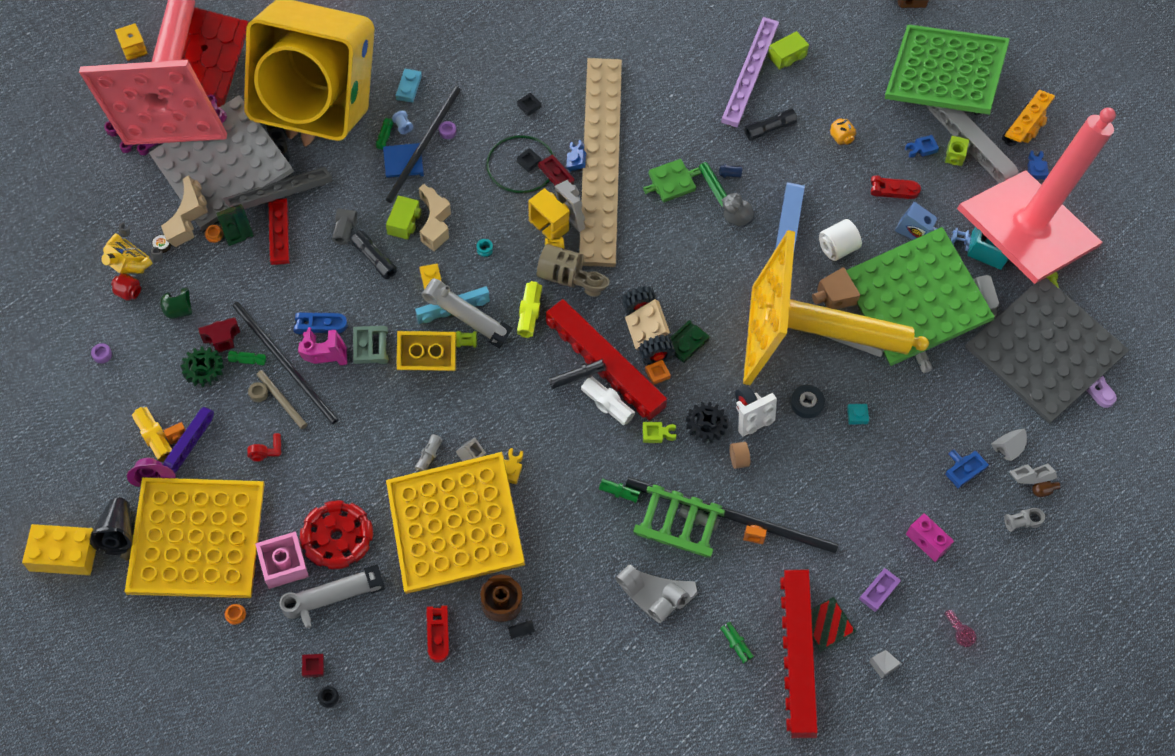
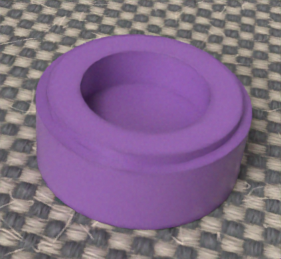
(447, 130)
(101, 353)

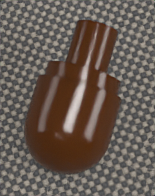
(1045, 488)

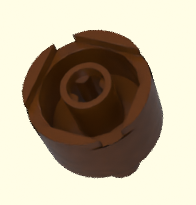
(504, 609)

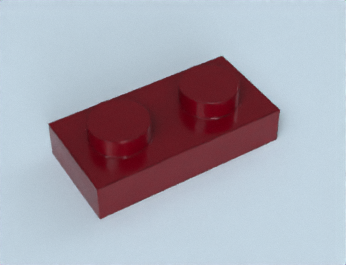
(555, 170)

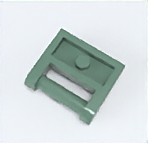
(364, 344)

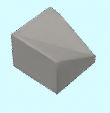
(470, 450)
(884, 663)

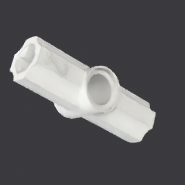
(608, 400)

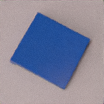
(398, 156)

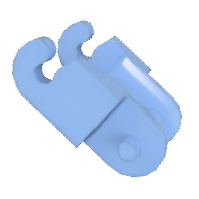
(966, 241)

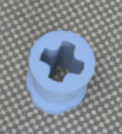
(402, 122)

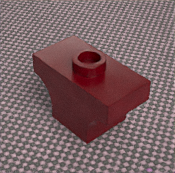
(220, 334)

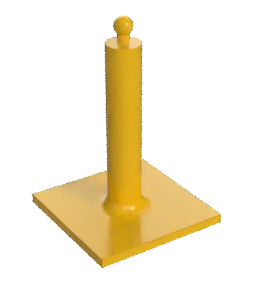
(775, 312)

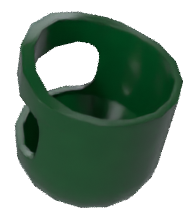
(176, 306)

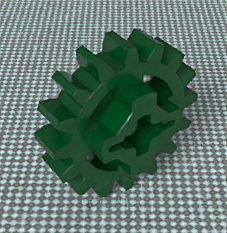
(203, 372)

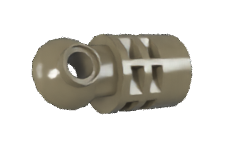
(566, 269)

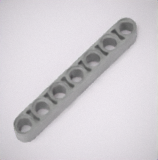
(979, 144)

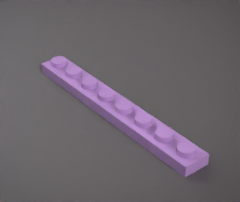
(750, 72)

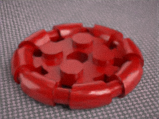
(331, 524)

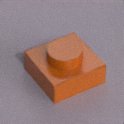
(657, 372)
(174, 433)
(754, 534)

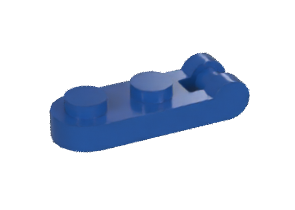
(320, 322)

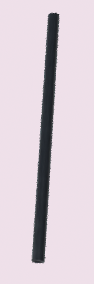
(749, 520)

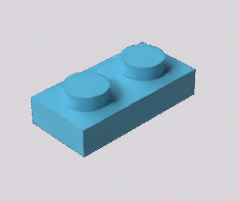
(408, 85)

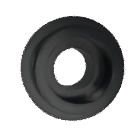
(328, 690)

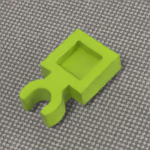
(654, 432)

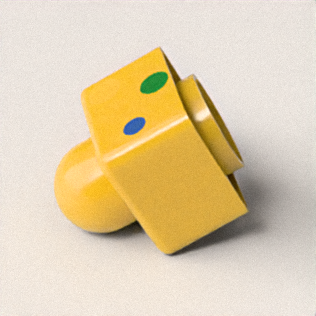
(308, 68)

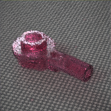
(965, 635)

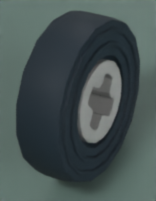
(807, 410)

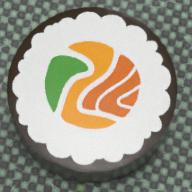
(160, 242)

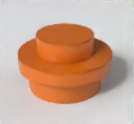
(214, 233)
(235, 614)

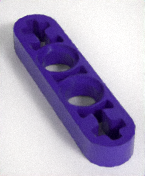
(189, 439)

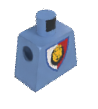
(916, 222)

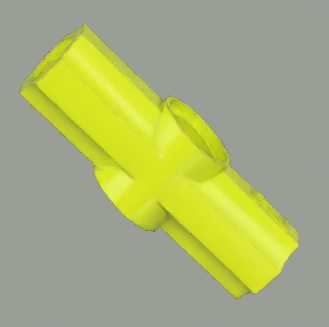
(529, 309)

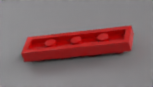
(279, 232)

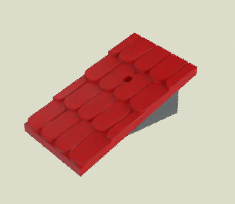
(214, 50)

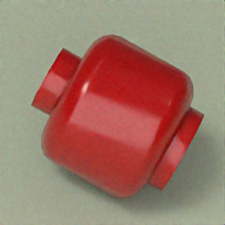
(126, 286)

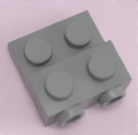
(568, 195)

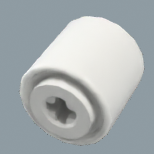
(840, 240)

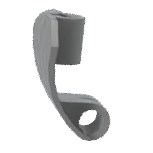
(655, 594)

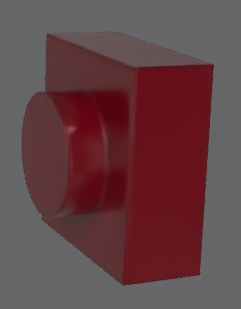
(313, 665)

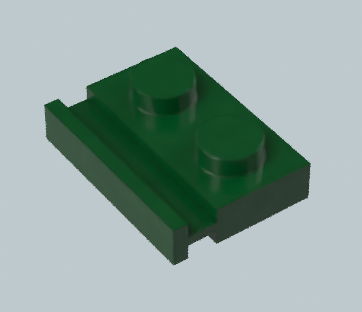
(234, 224)
(688, 340)

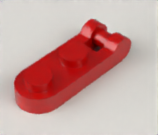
(894, 188)
(437, 634)

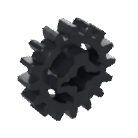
(706, 422)

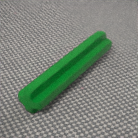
(712, 181)

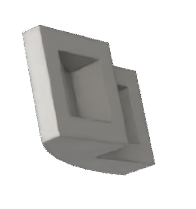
(1027, 475)

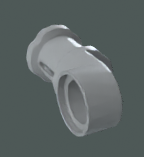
(1023, 519)

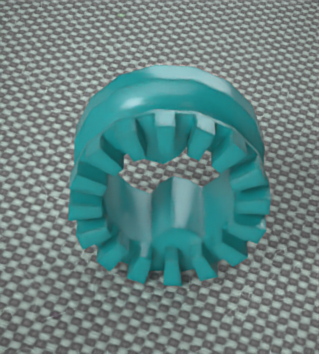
(488, 251)

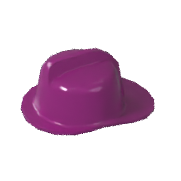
(149, 469)

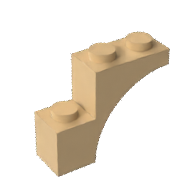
(193, 205)
(435, 230)

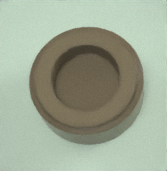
(258, 392)

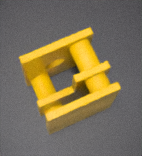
(133, 46)

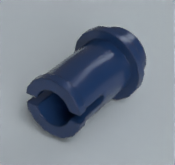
(730, 171)

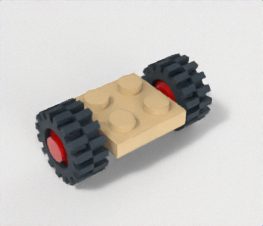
(647, 325)

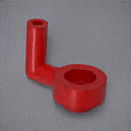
(258, 452)

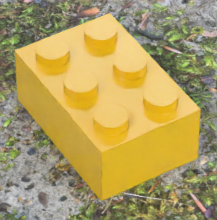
(426, 350)
(59, 550)

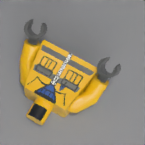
(125, 256)

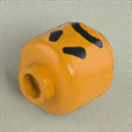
(843, 131)

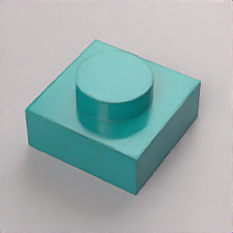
(857, 414)

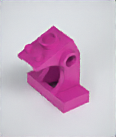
(329, 351)

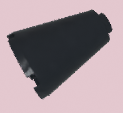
(113, 528)

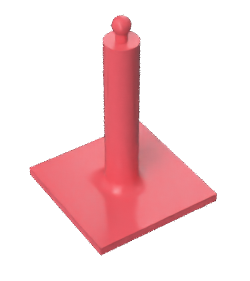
(160, 97)
(1030, 218)

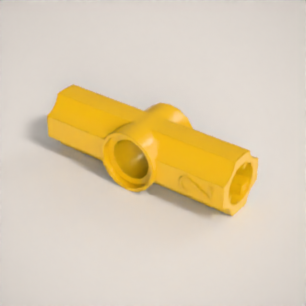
(152, 433)

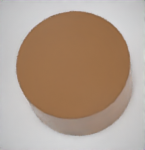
(739, 455)

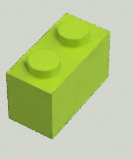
(788, 50)
(403, 217)

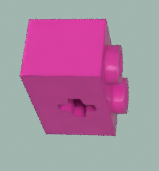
(929, 537)

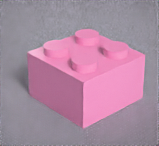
(282, 560)

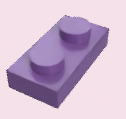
(879, 590)

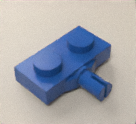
(965, 467)

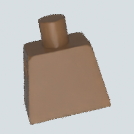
(837, 291)

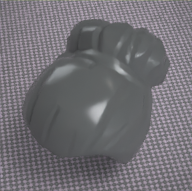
(737, 210)

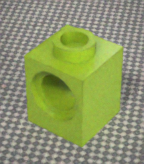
(956, 150)

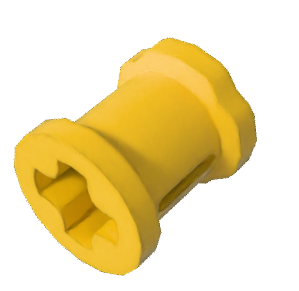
(555, 242)

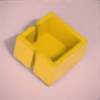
(546, 209)

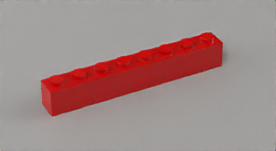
(619, 372)
(799, 654)

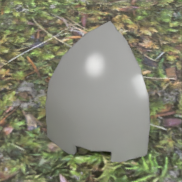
(1011, 444)

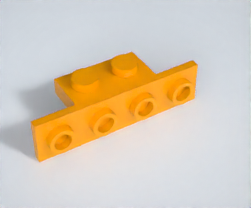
(1031, 118)

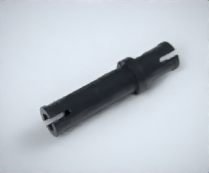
(577, 374)

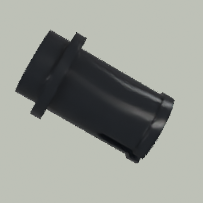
(521, 629)

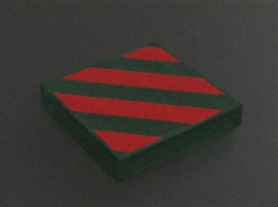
(830, 624)

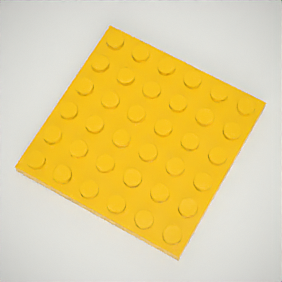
(454, 523)
(195, 538)

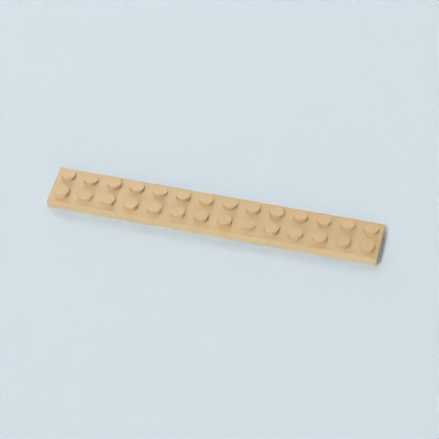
(602, 162)

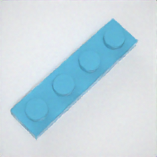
(430, 312)

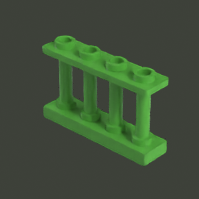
(664, 535)

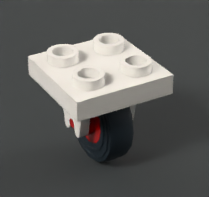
(754, 410)

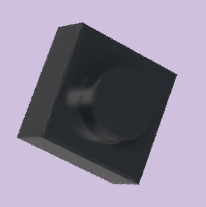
(529, 104)
(528, 160)

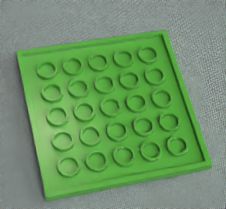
(948, 69)
(921, 288)

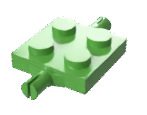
(672, 180)

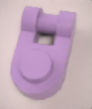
(1105, 396)

